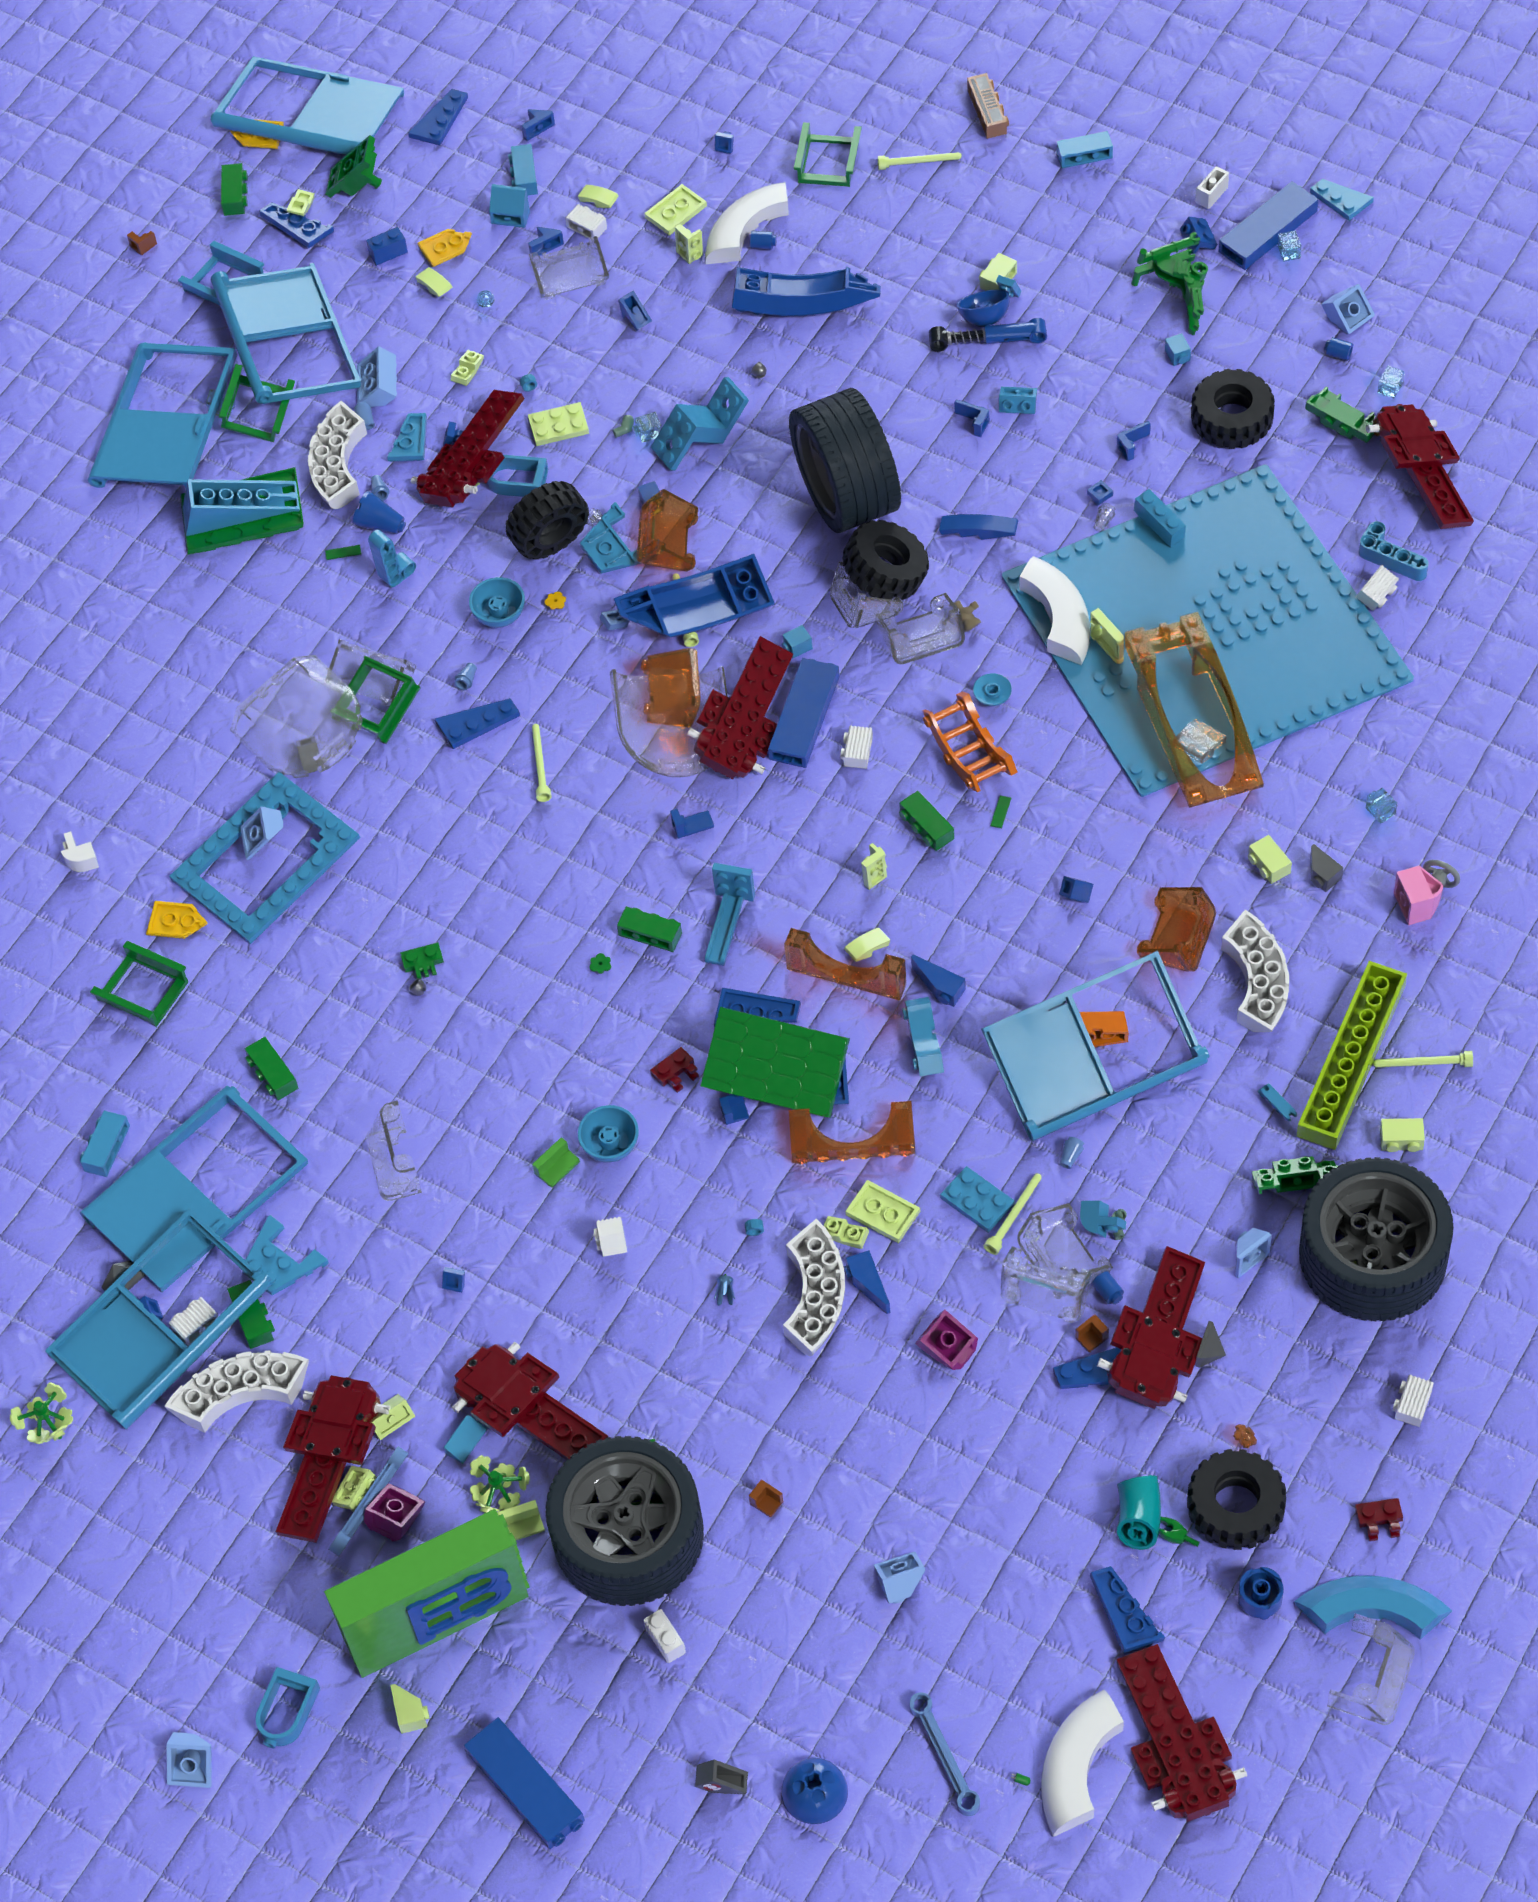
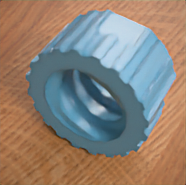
(528, 382)
(754, 1227)

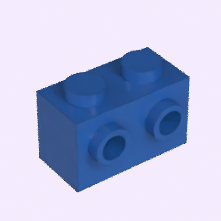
(387, 246)

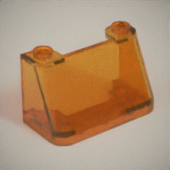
(664, 532)
(672, 687)
(1181, 927)

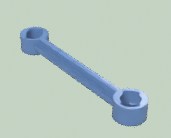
(357, 1516)
(944, 1754)

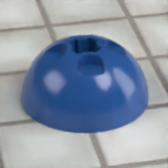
(984, 307)
(810, 1801)

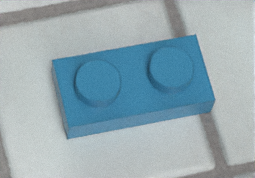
(1008, 285)

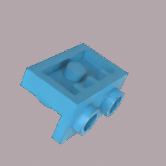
(1017, 400)

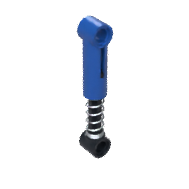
(1033, 330)

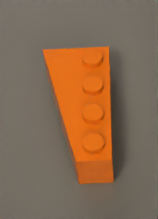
(1106, 1027)

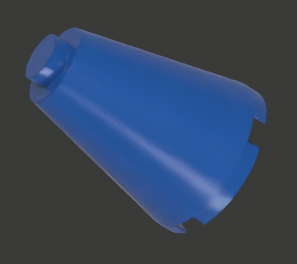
(377, 515)

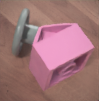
(1420, 891)

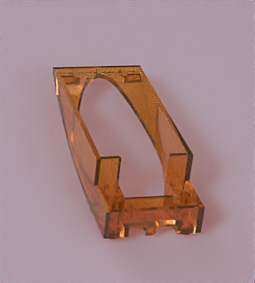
(1190, 631)

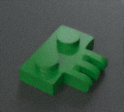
(422, 959)

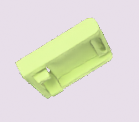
(1108, 637)

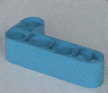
(1391, 556)
(390, 566)

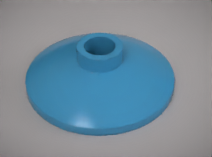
(992, 683)

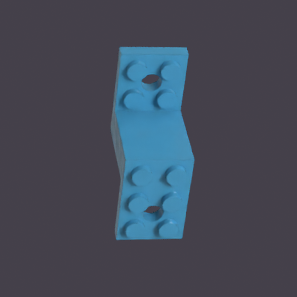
(699, 423)

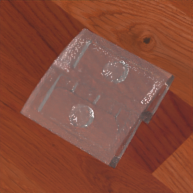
(1200, 740)

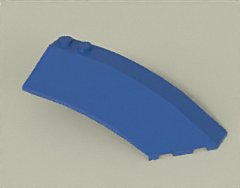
(800, 293)
(699, 599)

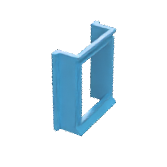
(226, 256)

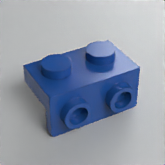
(1203, 231)

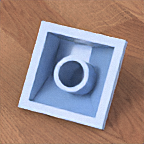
(1348, 309)
(260, 830)
(1251, 1249)
(899, 1576)
(189, 1761)

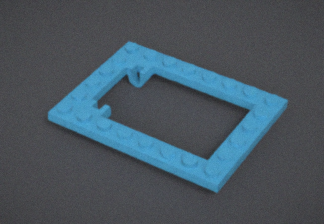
(278, 791)

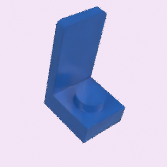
(979, 414)
(1127, 437)
(692, 824)

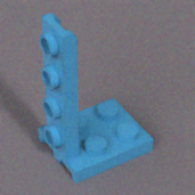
(735, 886)

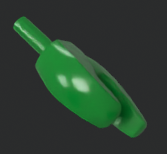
(1177, 1534)

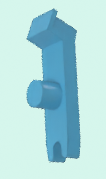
(1277, 1101)

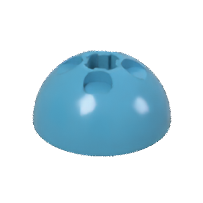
(497, 602)
(608, 1133)

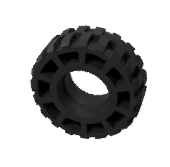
(1232, 388)
(547, 520)
(894, 544)
(1231, 1528)

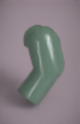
(626, 426)
(1121, 1213)

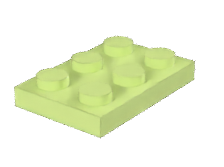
(675, 209)
(558, 424)
(883, 1211)

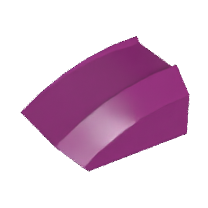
(948, 1341)
(393, 1512)

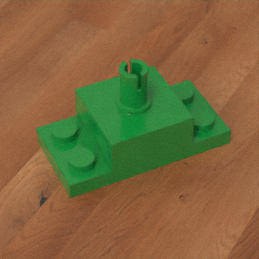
(354, 170)

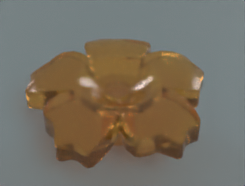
(1245, 1436)

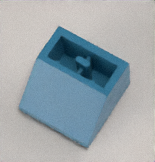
(509, 206)

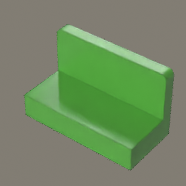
(555, 1163)

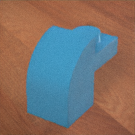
(1096, 1220)

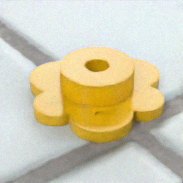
(555, 600)

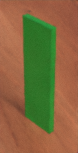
(343, 552)
(1001, 811)

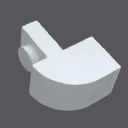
(80, 857)

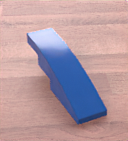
(978, 524)

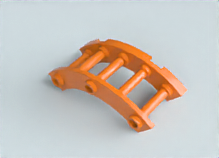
(984, 740)

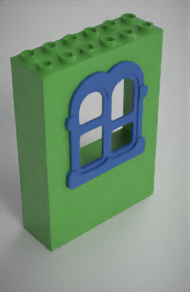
(429, 1592)

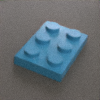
(977, 1199)

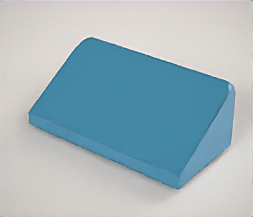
(464, 1439)

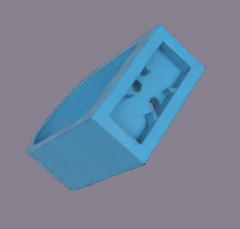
(523, 463)
(294, 1681)

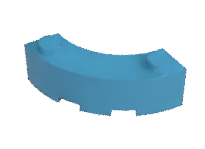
(924, 1042)

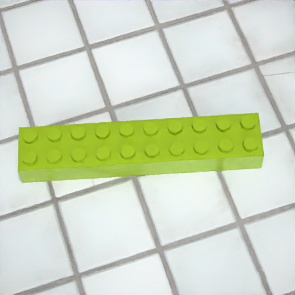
(1351, 1055)

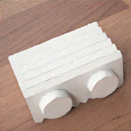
(1212, 187)
(586, 222)
(1377, 588)
(858, 747)
(610, 1236)
(193, 1320)
(1413, 1401)
(664, 1636)

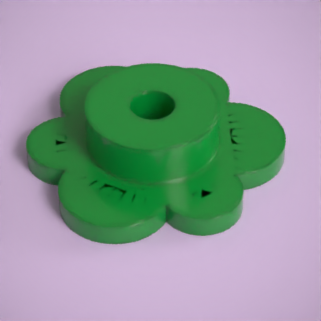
(600, 963)

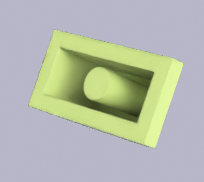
(409, 1710)

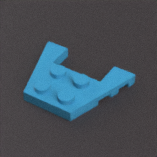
(605, 546)
(276, 1263)

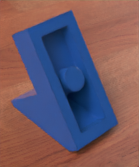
(538, 122)
(547, 240)
(634, 310)

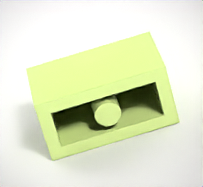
(997, 266)
(1269, 859)
(1402, 1134)

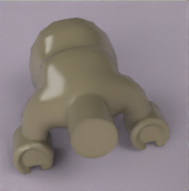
(968, 619)

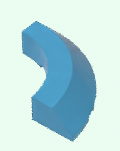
(1373, 1598)

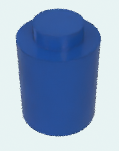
(762, 240)
(1339, 348)
(1108, 1288)

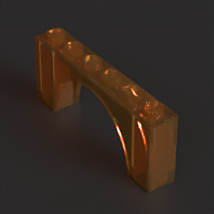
(806, 958)
(893, 1139)

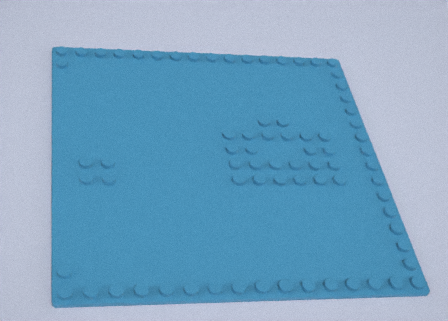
(1269, 600)

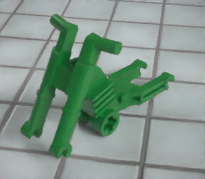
(1178, 273)

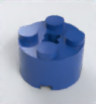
(1252, 1600)

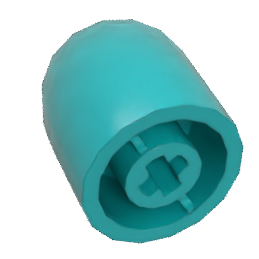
(1139, 1512)

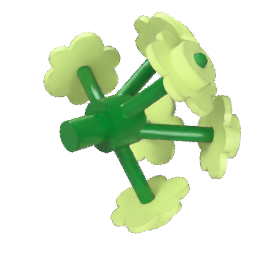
(39, 1410)
(497, 1479)

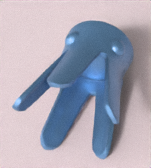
(724, 1286)

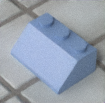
(377, 378)

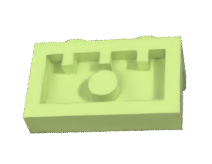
(688, 245)
(874, 867)
(353, 1488)

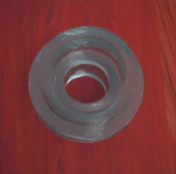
(485, 298)

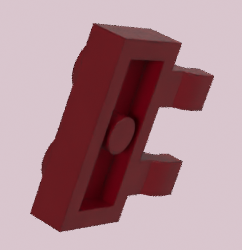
(668, 1069)
(1378, 1513)

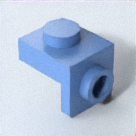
(613, 620)

